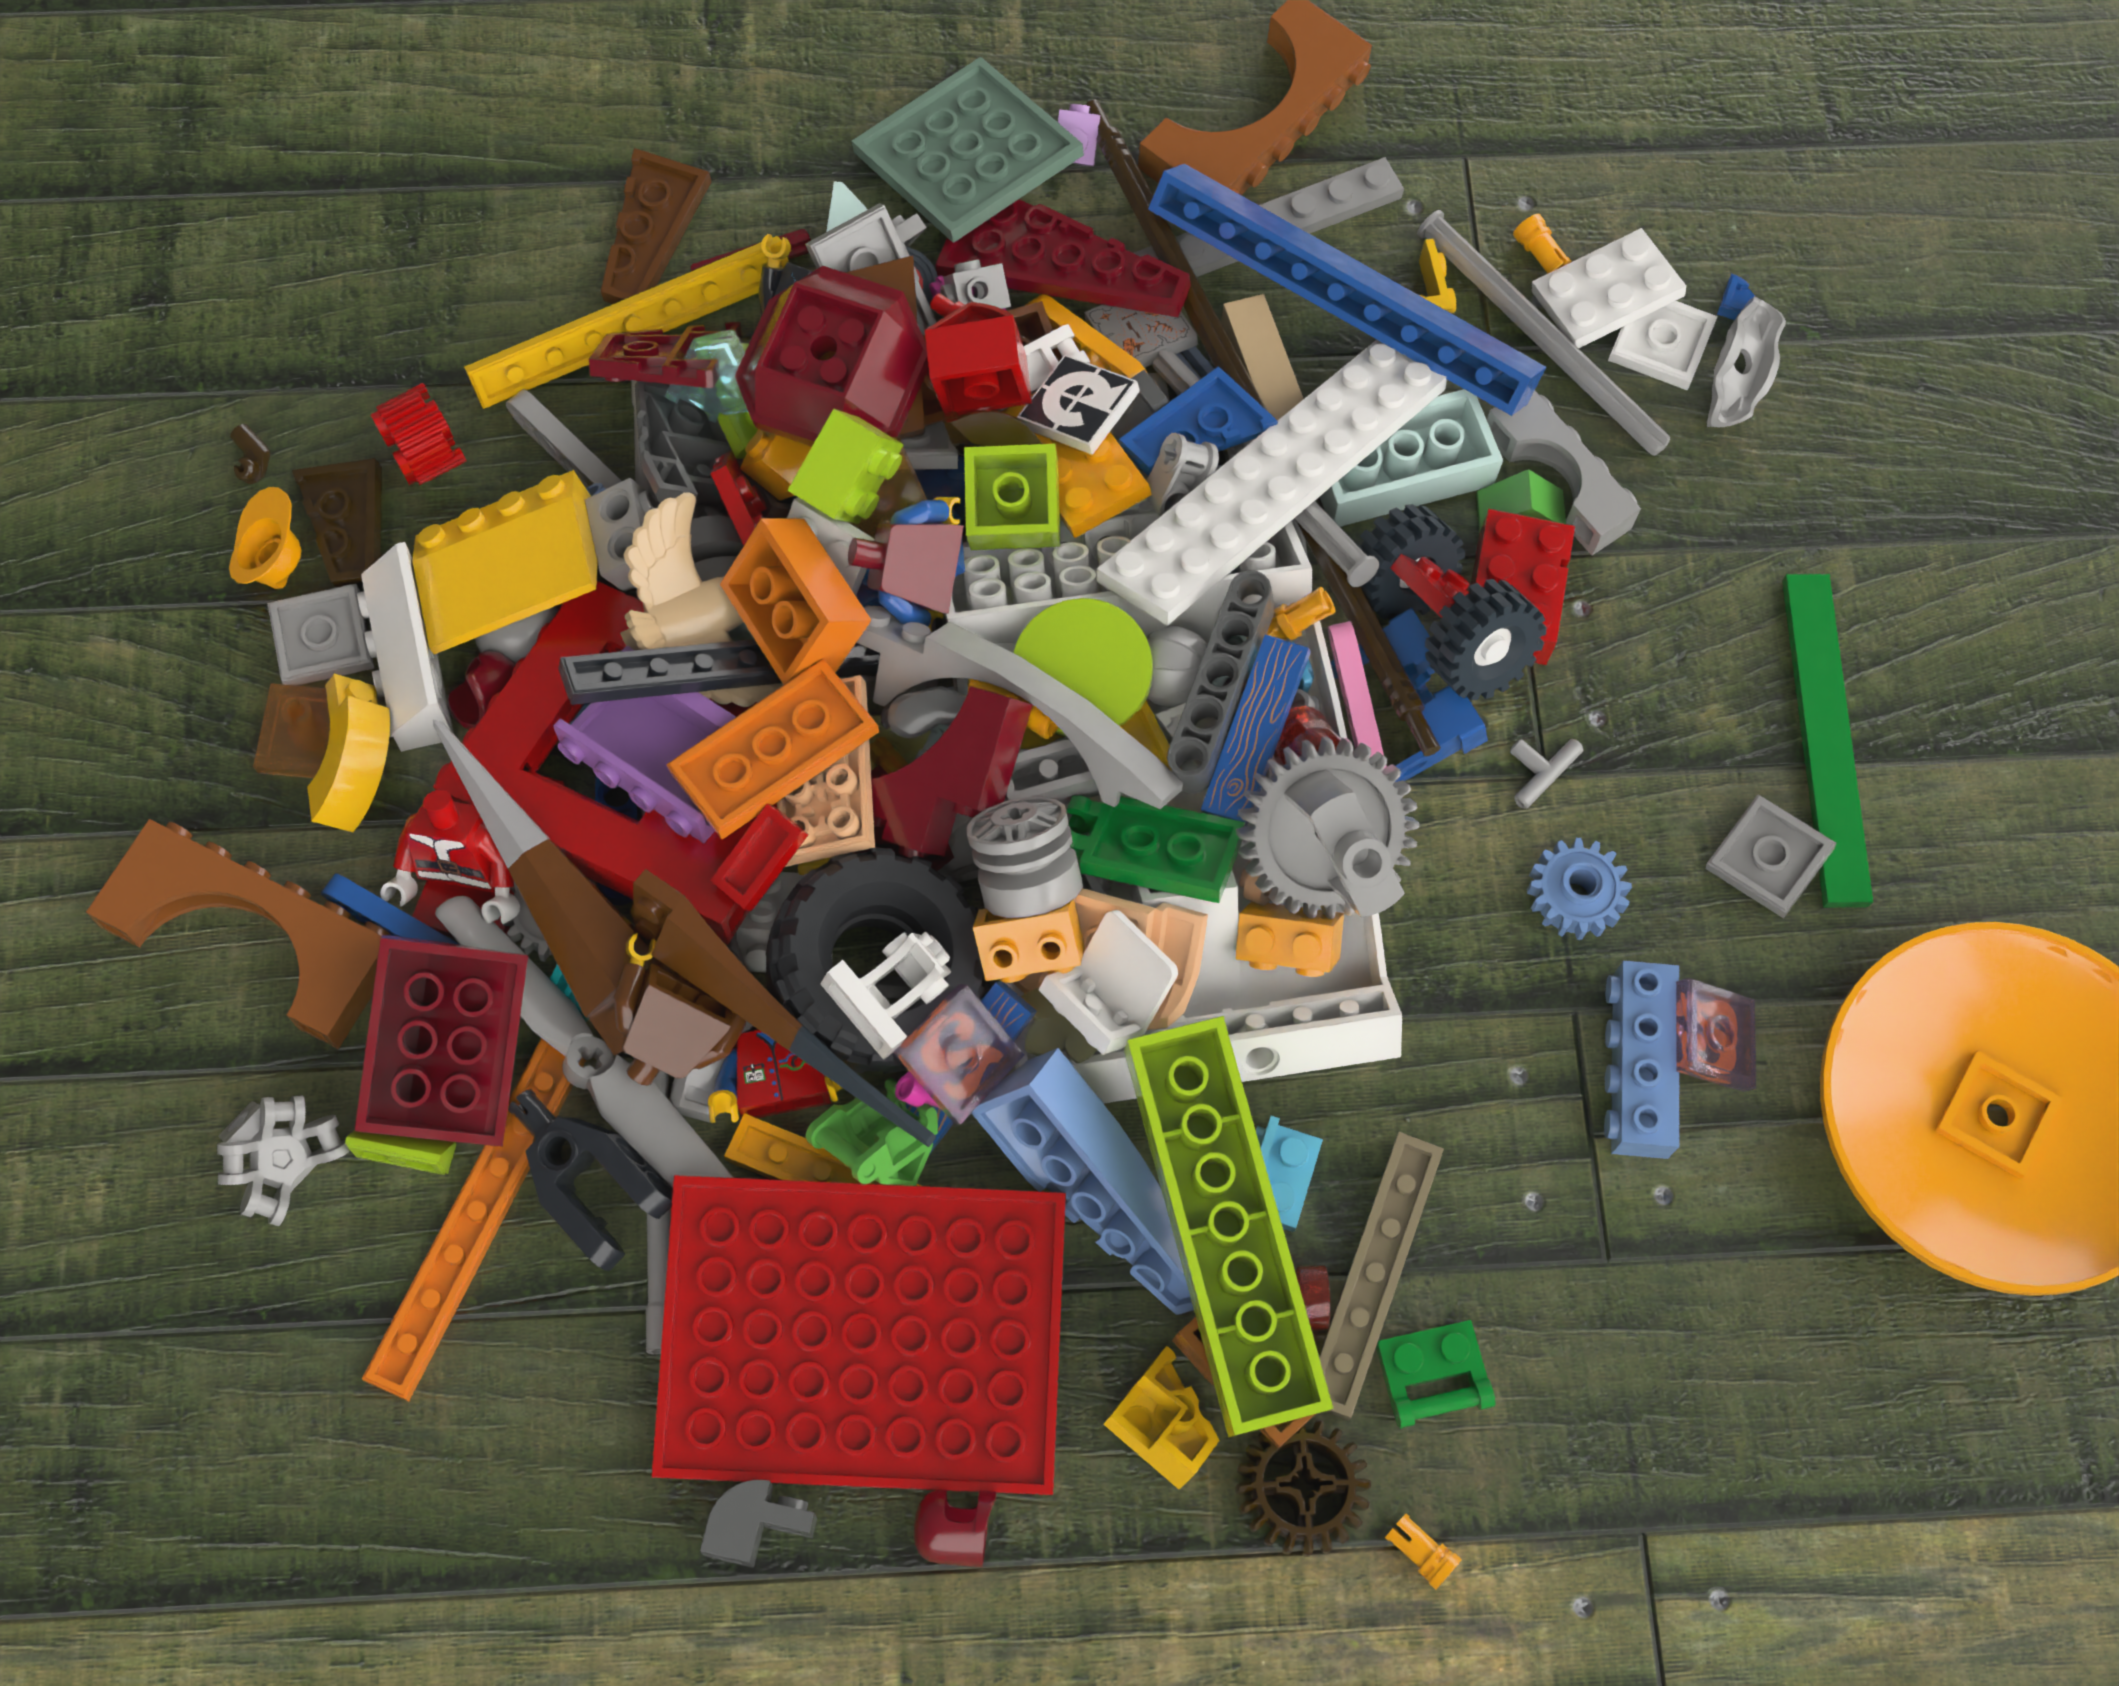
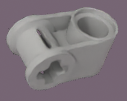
(1179, 470)

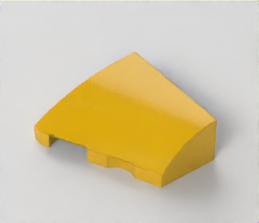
(1164, 1422)

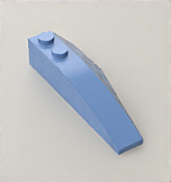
(1074, 1146)

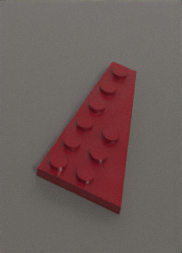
(1066, 260)

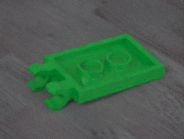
(1155, 847)

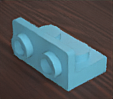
(1289, 1165)

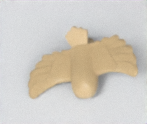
(674, 598)

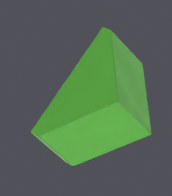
(1522, 495)

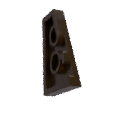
(345, 515)

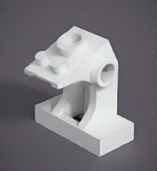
(920, 964)

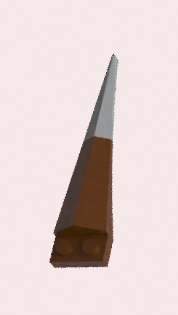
(572, 914)

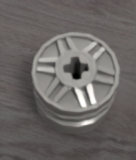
(1024, 857)

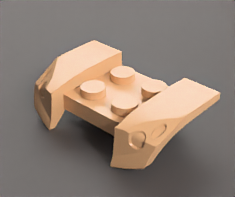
(1171, 928)

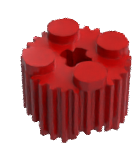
(419, 435)

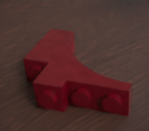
(956, 775)

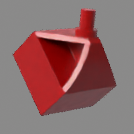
(976, 357)

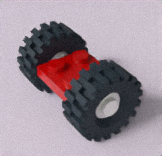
(1482, 632)

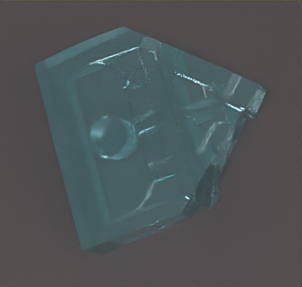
(725, 395)

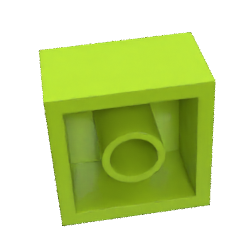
(847, 468)
(1012, 497)

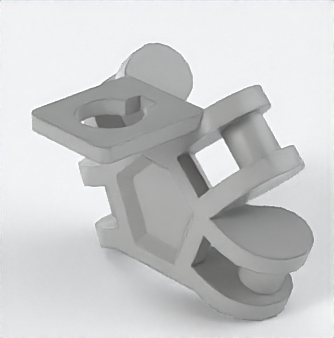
(275, 1154)

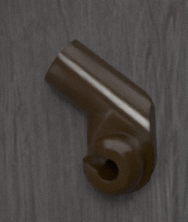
(255, 457)

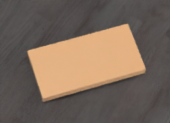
(836, 802)

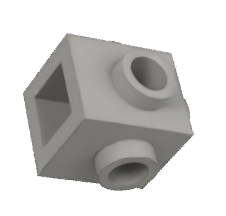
(987, 283)

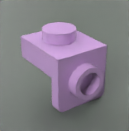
(1084, 128)

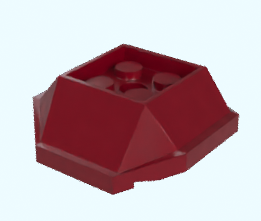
(870, 376)

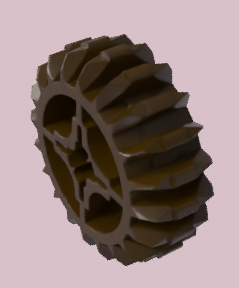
(1328, 1485)

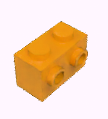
(1276, 937)
(1029, 945)

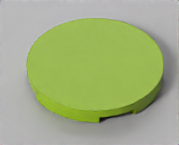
(1092, 652)

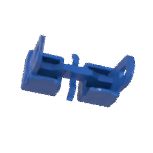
(1448, 714)

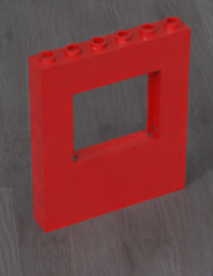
(592, 835)

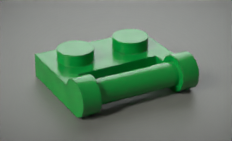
(1429, 1358)

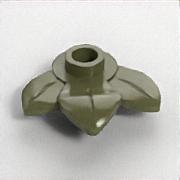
(1054, 1031)

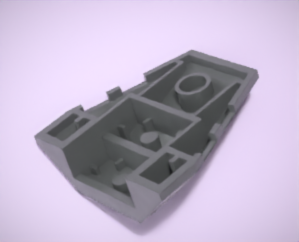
(680, 451)

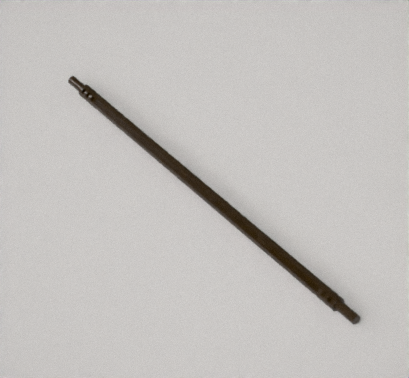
(1222, 354)

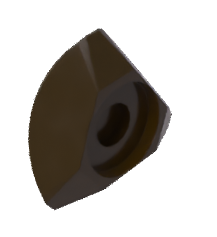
(986, 429)

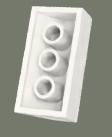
(408, 669)

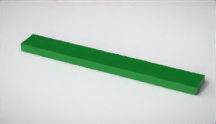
(1827, 739)

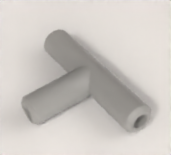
(1545, 770)

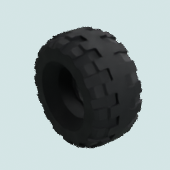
(866, 892)

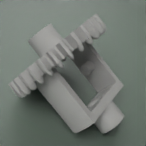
(1356, 824)

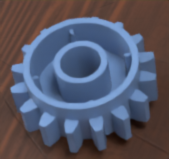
(1586, 868)

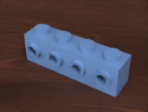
(1643, 1060)

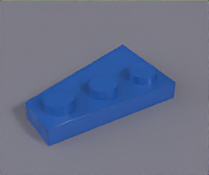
(1208, 411)

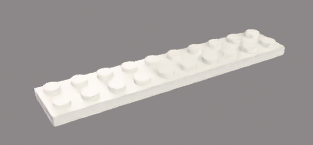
(1269, 482)

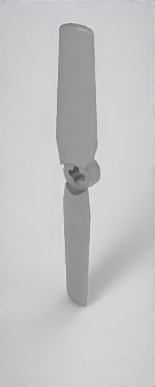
(632, 1109)

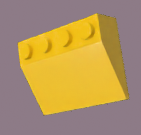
(505, 561)

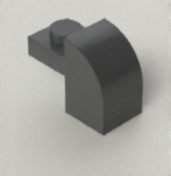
(743, 1513)

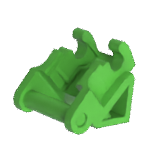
(872, 1143)

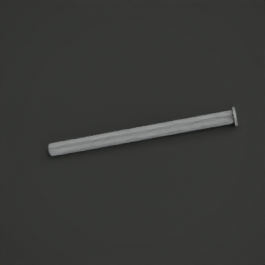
(1544, 333)
(1313, 519)

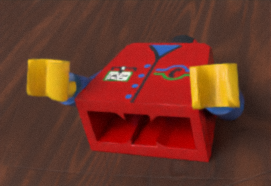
(767, 1081)

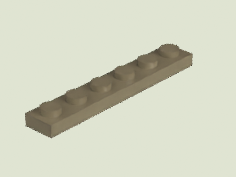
(1376, 1269)

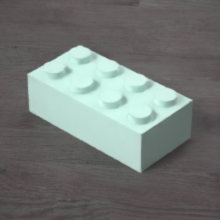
(1429, 459)

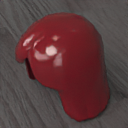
(483, 678)

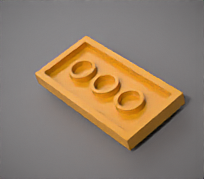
(1094, 485)

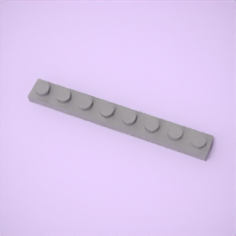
(1308, 209)

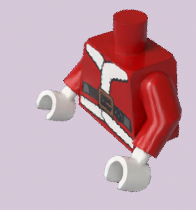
(451, 847)

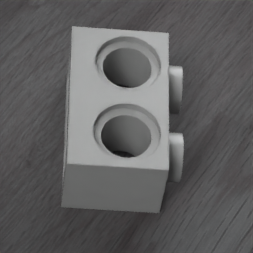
(612, 520)

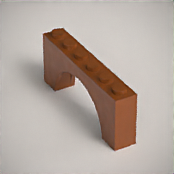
(1322, 66)
(174, 875)

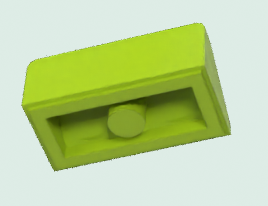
(402, 1151)

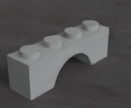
(1600, 505)

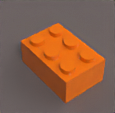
(794, 598)

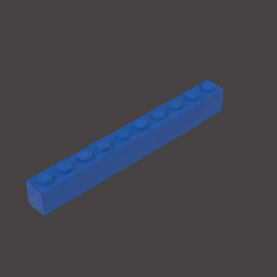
(1347, 288)

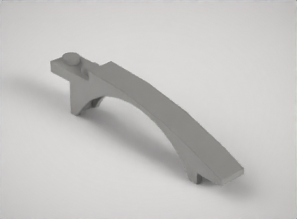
(917, 655)

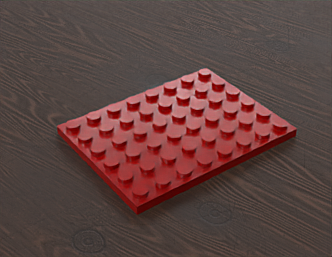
(861, 1335)

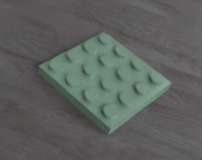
(967, 149)

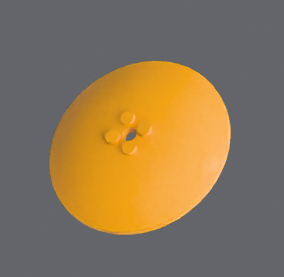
(1907, 1090)

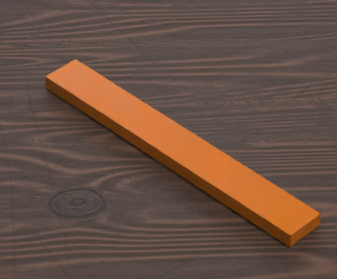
(464, 1237)

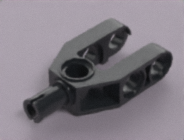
(555, 1178)

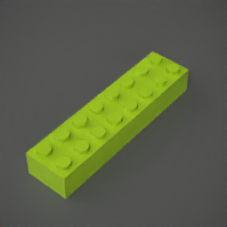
(1227, 1227)

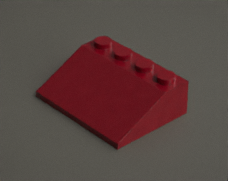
(441, 1041)

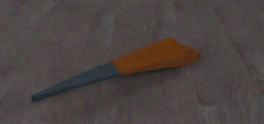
(702, 958)

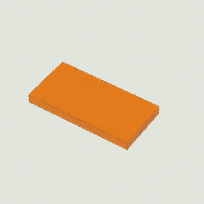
(772, 748)

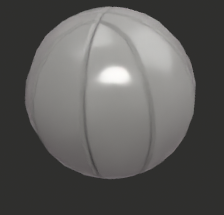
(1176, 661)

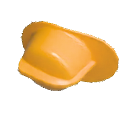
(264, 543)

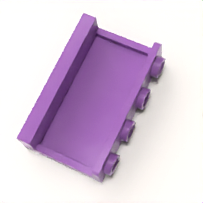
(634, 741)

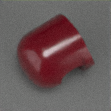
(952, 1533)

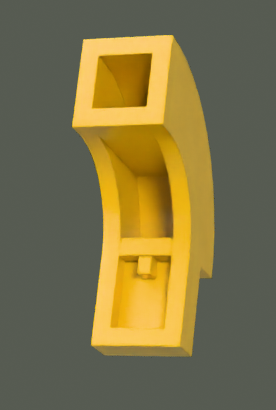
(353, 757)

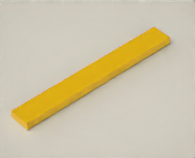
(660, 307)

